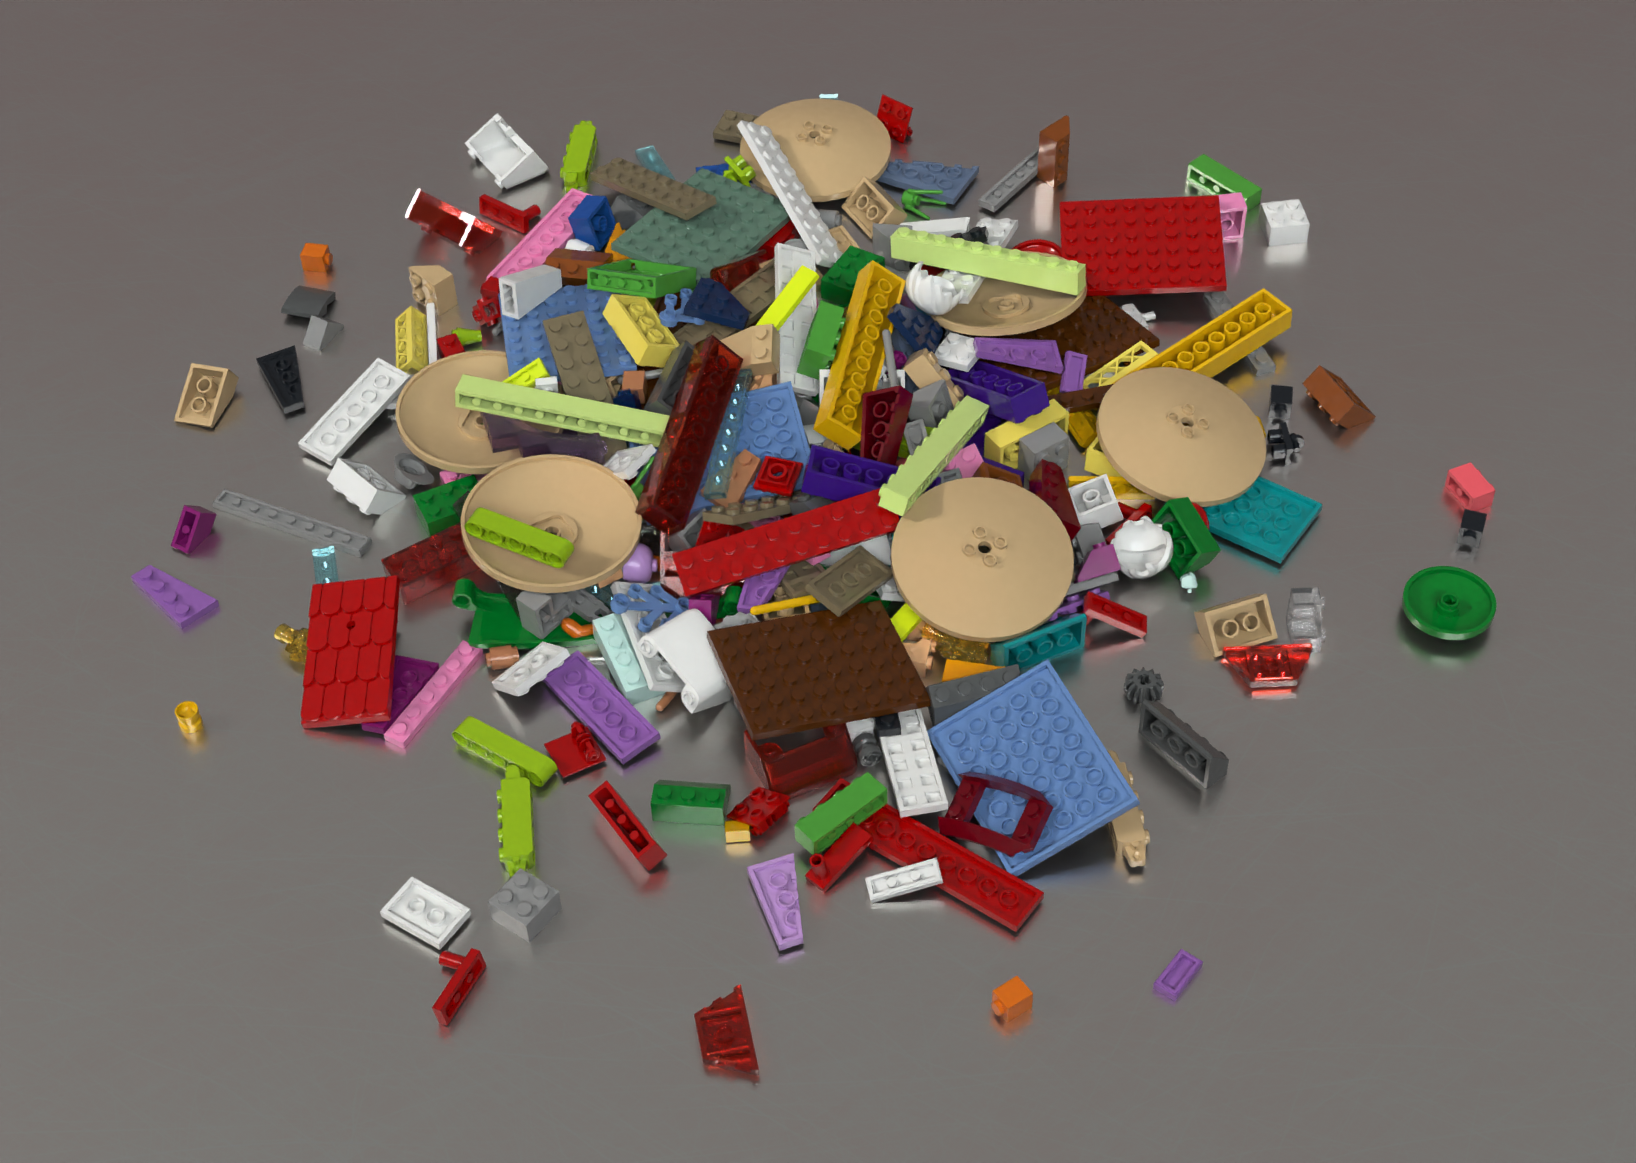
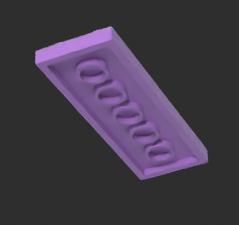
(601, 707)

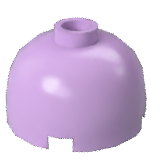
(640, 565)

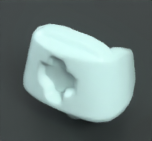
(1188, 581)

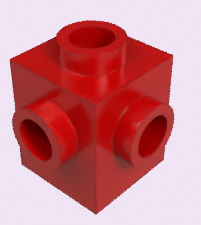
(491, 306)

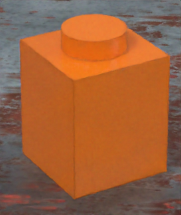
(316, 257)
(1011, 999)

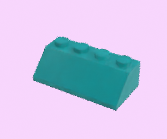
(1043, 643)

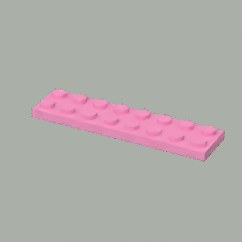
(548, 234)

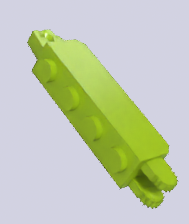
(579, 156)
(516, 821)

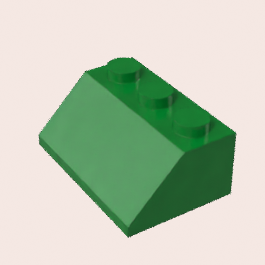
(1191, 539)
(690, 802)

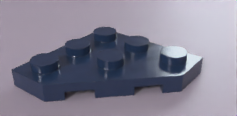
(716, 304)
(916, 327)

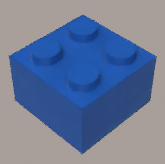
(593, 221)

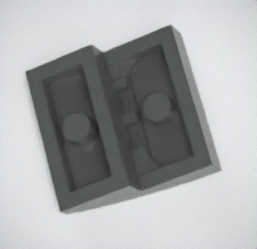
(308, 302)

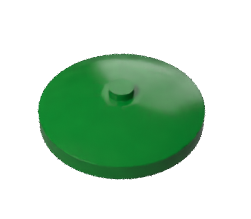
(1449, 603)

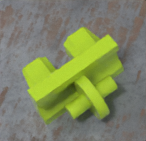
(735, 172)

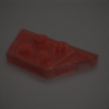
(1269, 664)
(726, 1034)

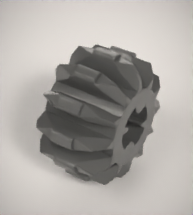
(1143, 686)

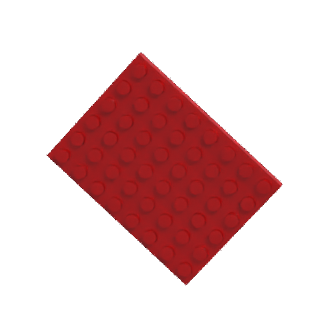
(1146, 244)

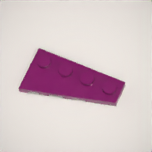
(408, 681)

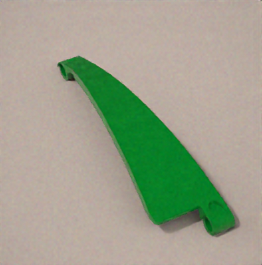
(498, 625)

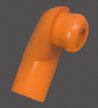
(576, 630)

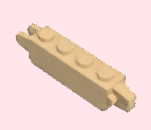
(1127, 830)

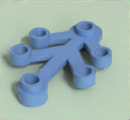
(670, 317)
(621, 603)

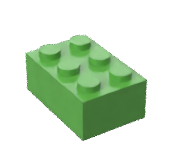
(821, 339)

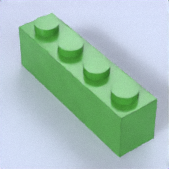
(1221, 180)
(836, 815)

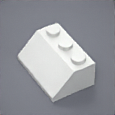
(364, 487)

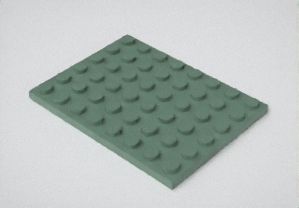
(718, 235)

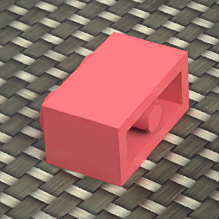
(1470, 487)

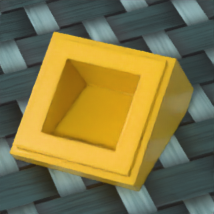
(736, 831)

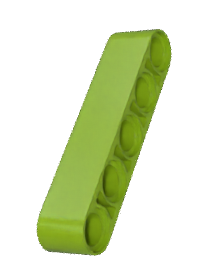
(519, 537)
(504, 750)

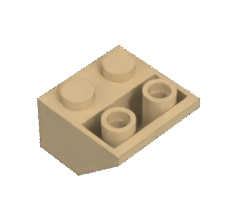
(434, 286)

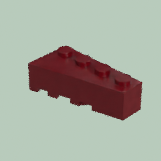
(884, 423)
(1050, 486)

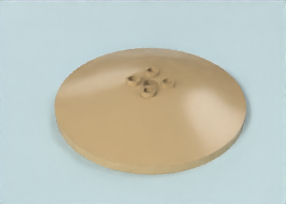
(844, 150)
(1009, 308)
(449, 434)
(1157, 454)
(561, 497)
(977, 592)

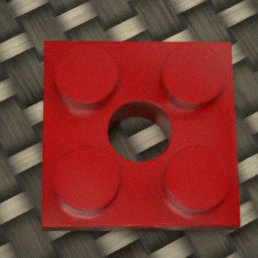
(780, 484)

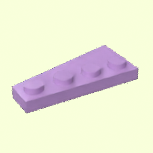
(778, 896)

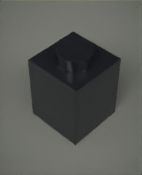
(1280, 401)
(1471, 528)

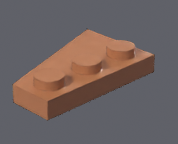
(744, 471)

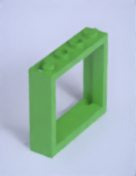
(620, 278)

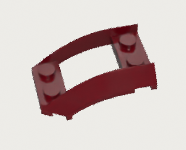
(966, 801)

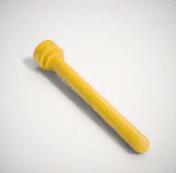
(782, 605)

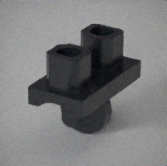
(1287, 443)

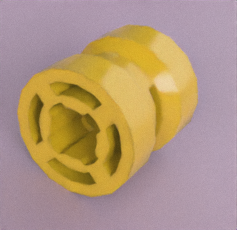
(188, 717)

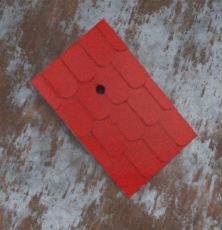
(350, 652)

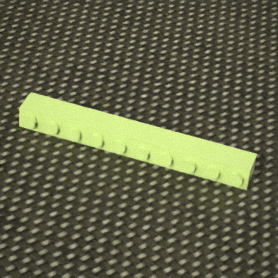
(988, 261)
(560, 410)
(932, 456)

